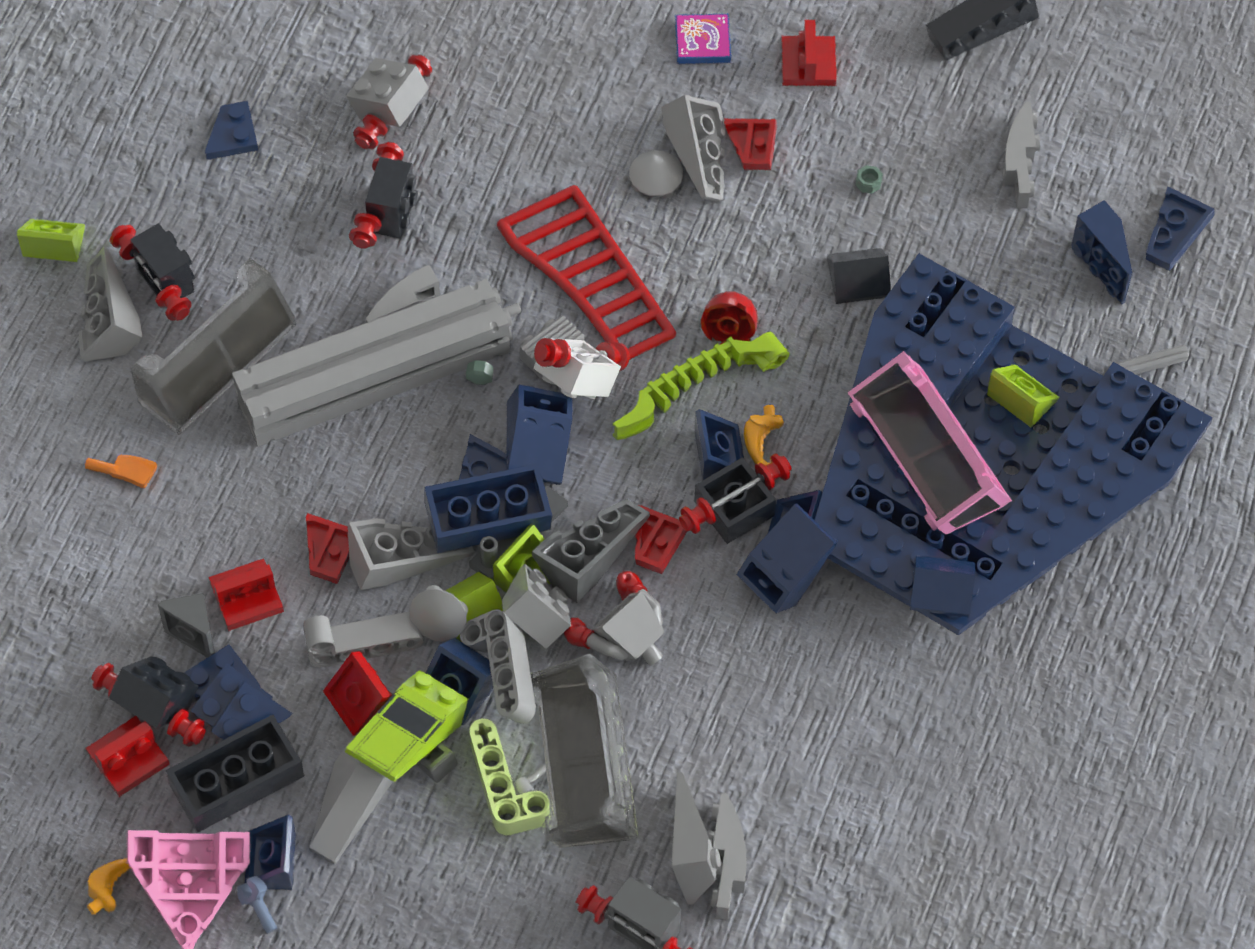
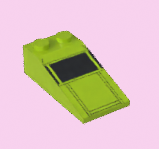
(408, 726)

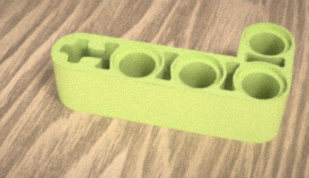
(499, 776)

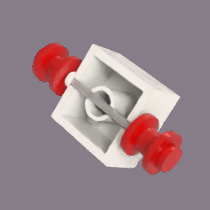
(579, 366)

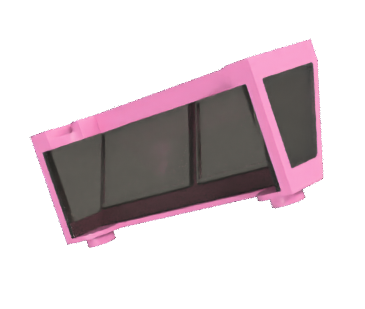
(928, 444)

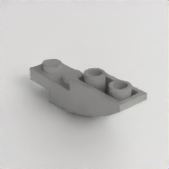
(1020, 155)
(731, 846)

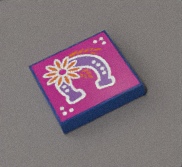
(703, 38)

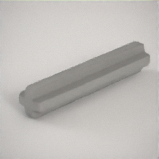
(1155, 360)

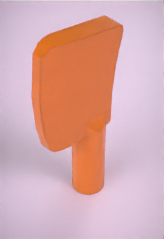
(127, 468)

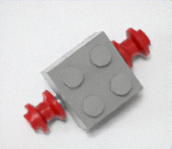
(387, 96)

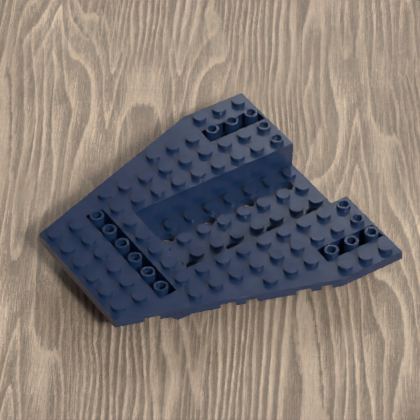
(1095, 463)

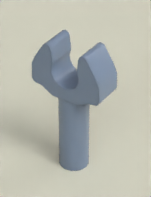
(253, 894)

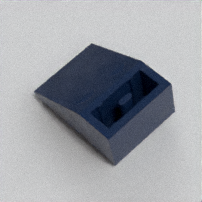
(1103, 247)
(538, 431)
(787, 560)

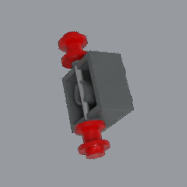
(636, 914)

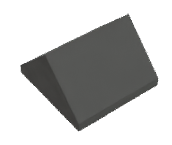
(188, 622)

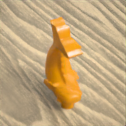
(757, 429)
(101, 885)

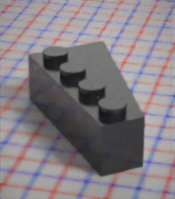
(977, 23)

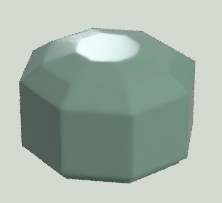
(869, 179)
(479, 372)

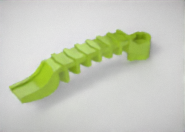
(764, 351)

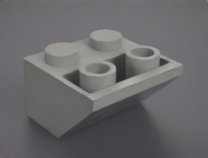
(537, 606)

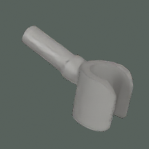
(524, 784)

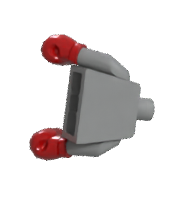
(628, 628)

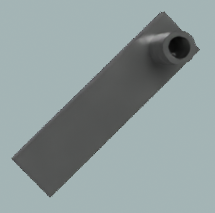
(492, 549)

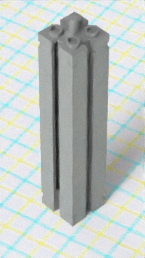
(373, 361)

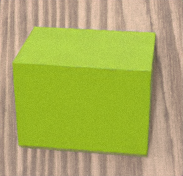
(51, 239)
(1020, 393)
(516, 556)
(478, 594)

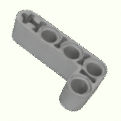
(371, 637)
(508, 660)

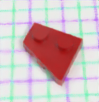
(752, 141)
(658, 541)
(327, 548)

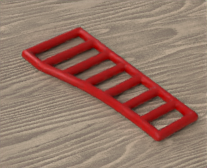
(579, 295)

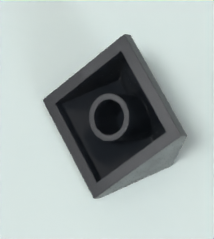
(859, 275)

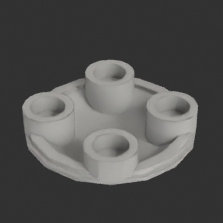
(656, 174)
(438, 614)

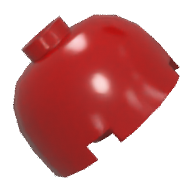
(729, 316)

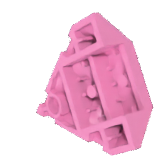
(187, 875)

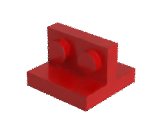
(808, 58)
(246, 594)
(356, 692)
(128, 755)

